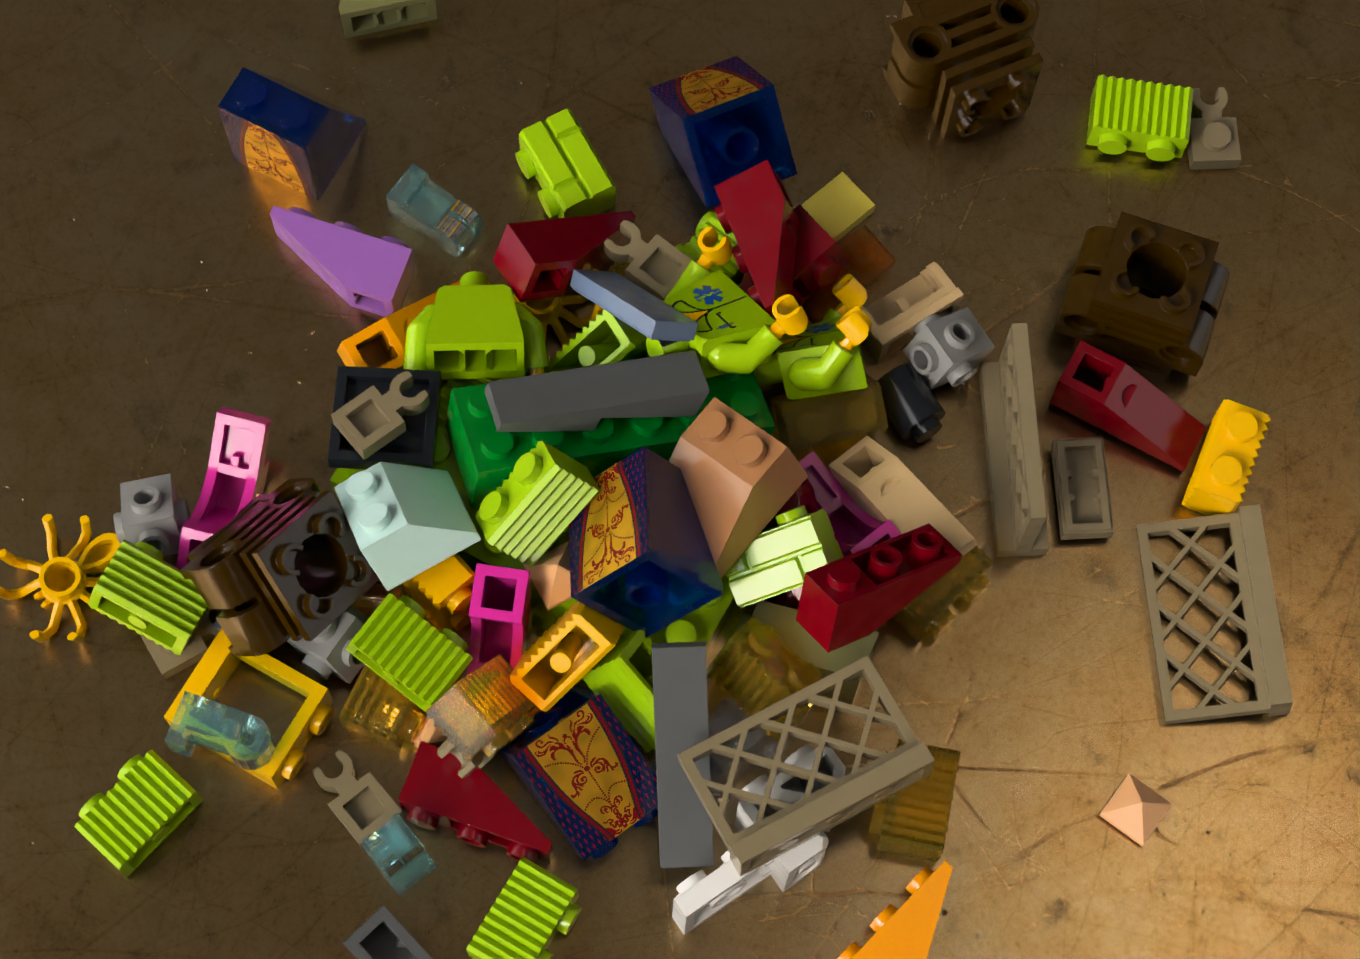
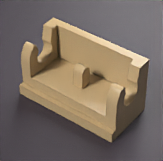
(905, 307)

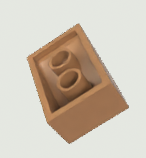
(734, 478)

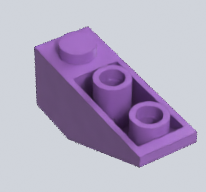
(357, 266)

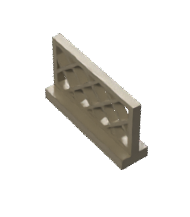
(1013, 449)
(1258, 608)
(827, 806)

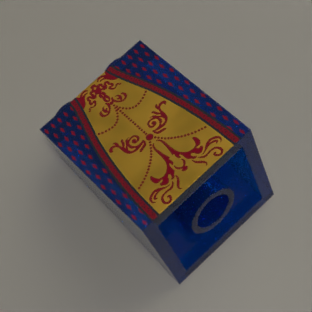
(722, 124)
(287, 131)
(642, 547)
(584, 772)

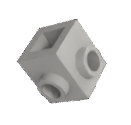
(948, 348)
(151, 513)
(327, 651)

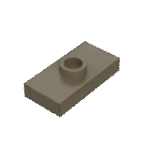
(1082, 488)

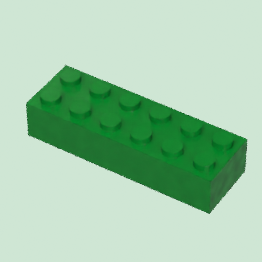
(490, 456)

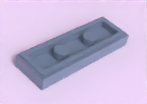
(633, 305)

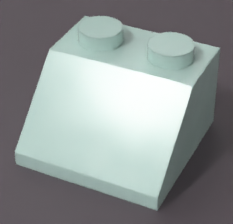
(405, 519)

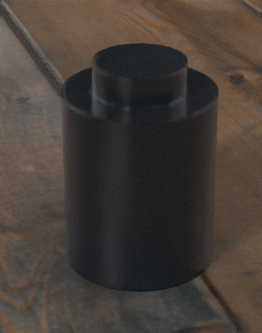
(910, 403)

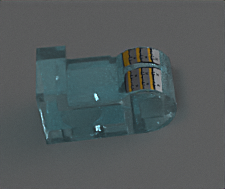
(433, 212)
(220, 729)
(398, 854)

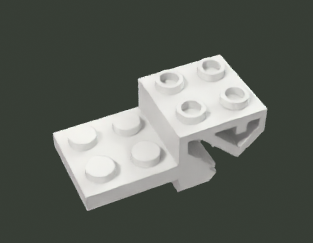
(705, 895)

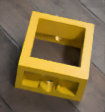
(312, 718)

